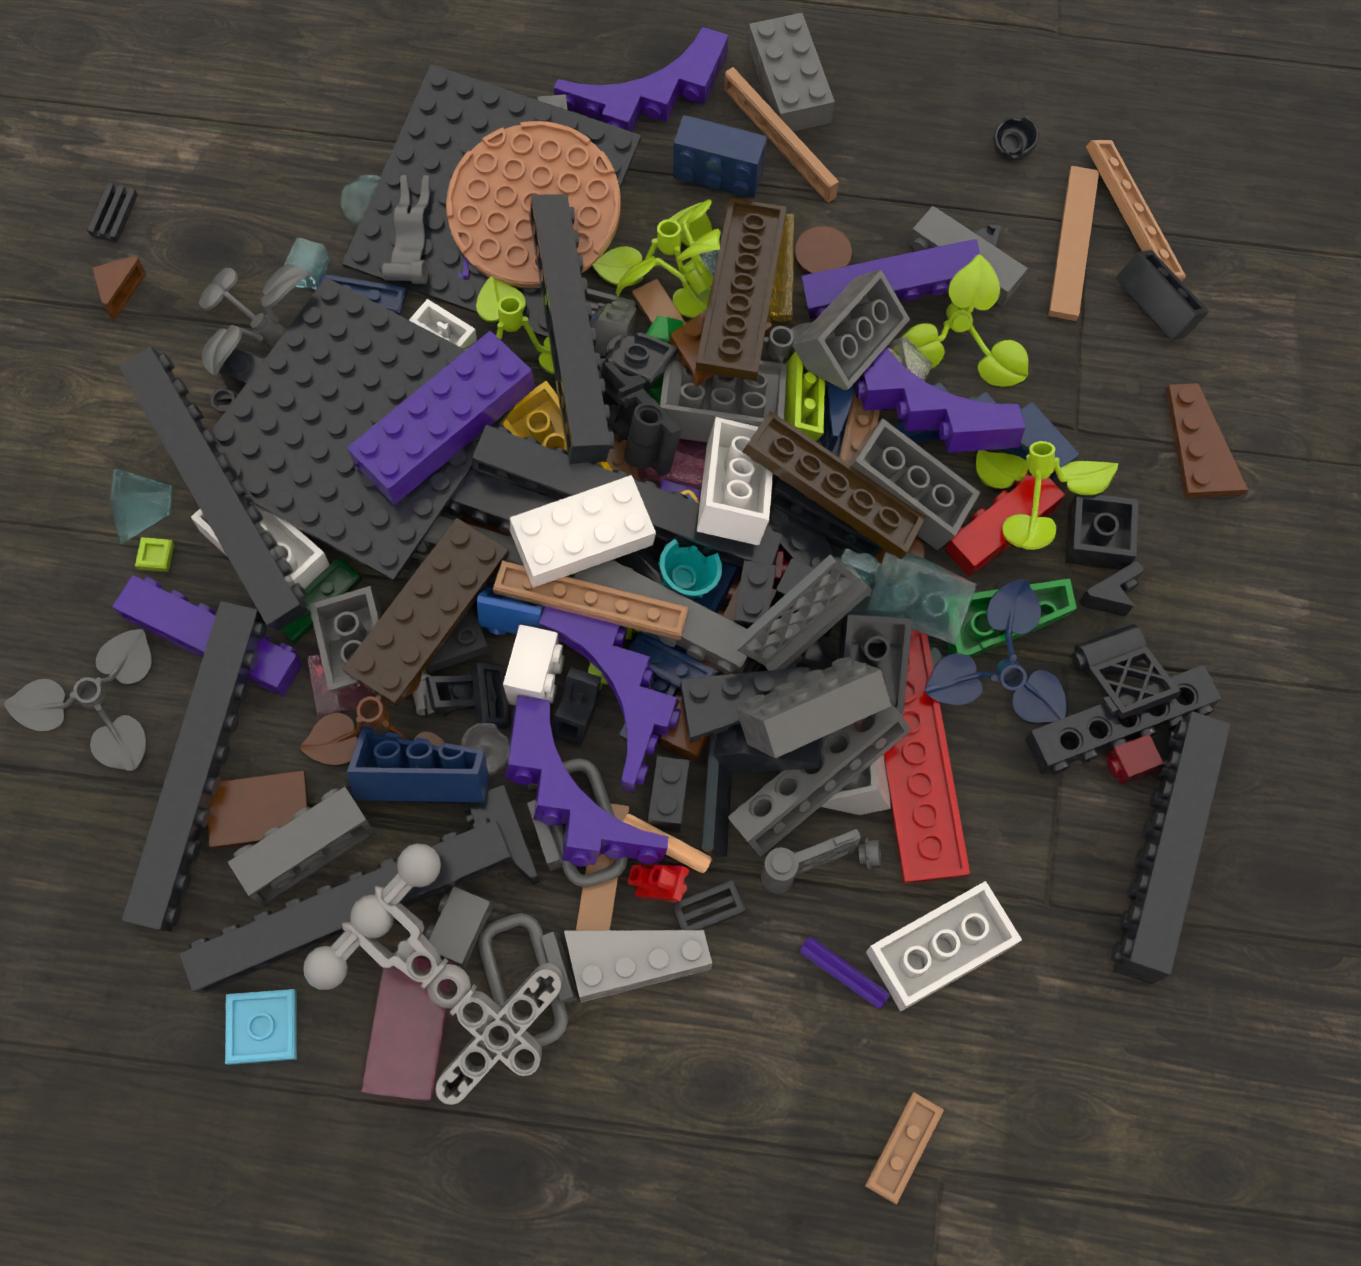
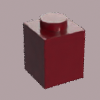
(1134, 759)

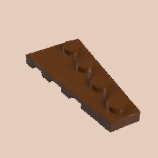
(1201, 449)

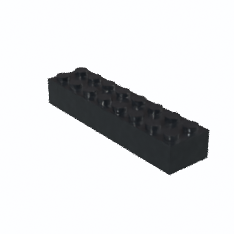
(1170, 849)

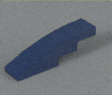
(836, 409)

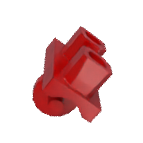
(659, 882)

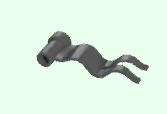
(410, 238)

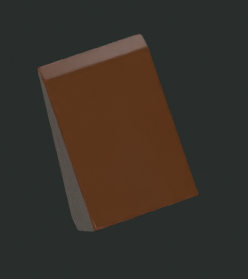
(118, 282)

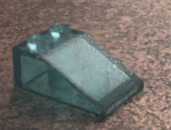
(926, 592)

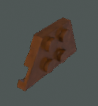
(688, 339)

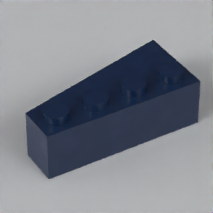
(415, 770)

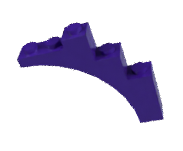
(656, 94)
(960, 421)
(626, 674)
(560, 800)

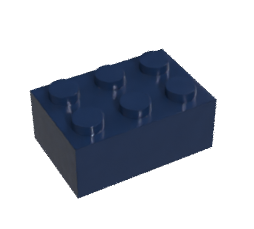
(719, 156)

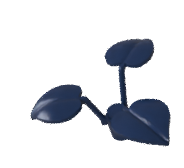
(1034, 700)

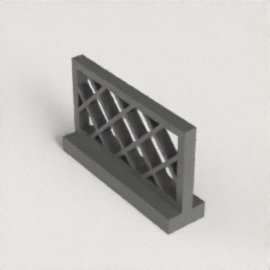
(817, 615)

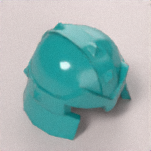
(688, 570)

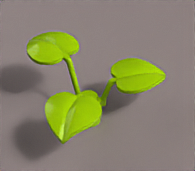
(669, 238)
(695, 270)
(979, 288)
(506, 304)
(1002, 470)

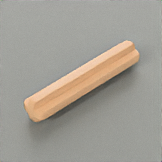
(676, 849)

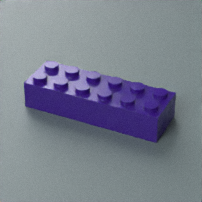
(442, 417)

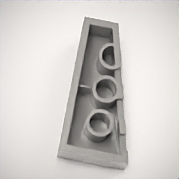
(633, 959)

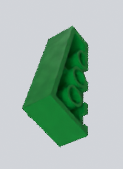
(978, 636)

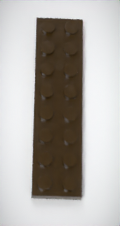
(741, 290)

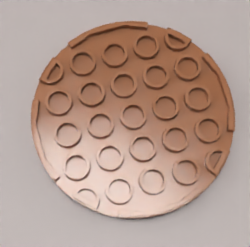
(494, 191)

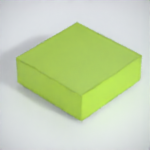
(154, 554)

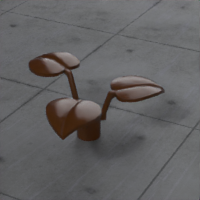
(334, 735)

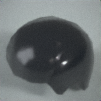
(1016, 138)

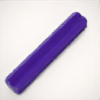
(844, 972)

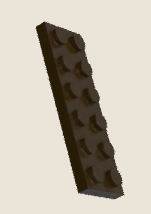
(834, 485)
(426, 612)

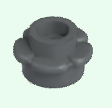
(870, 853)

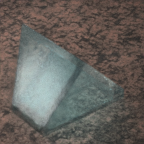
(137, 503)

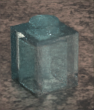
(310, 257)

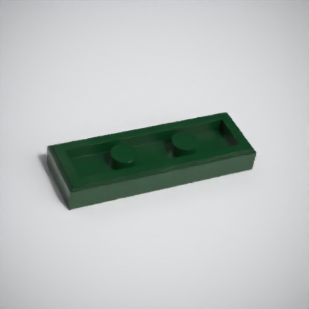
(333, 581)

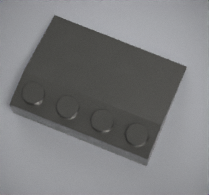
(721, 397)

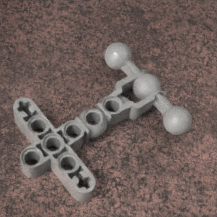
(373, 918)

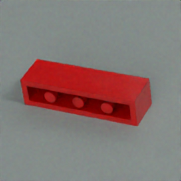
(984, 536)

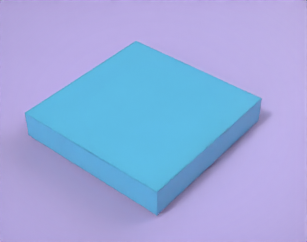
(261, 1027)

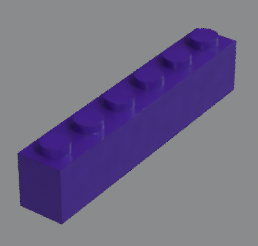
(907, 274)
(190, 628)

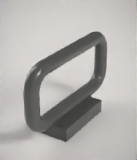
(552, 836)
(547, 949)

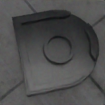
(640, 356)

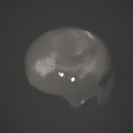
(487, 738)

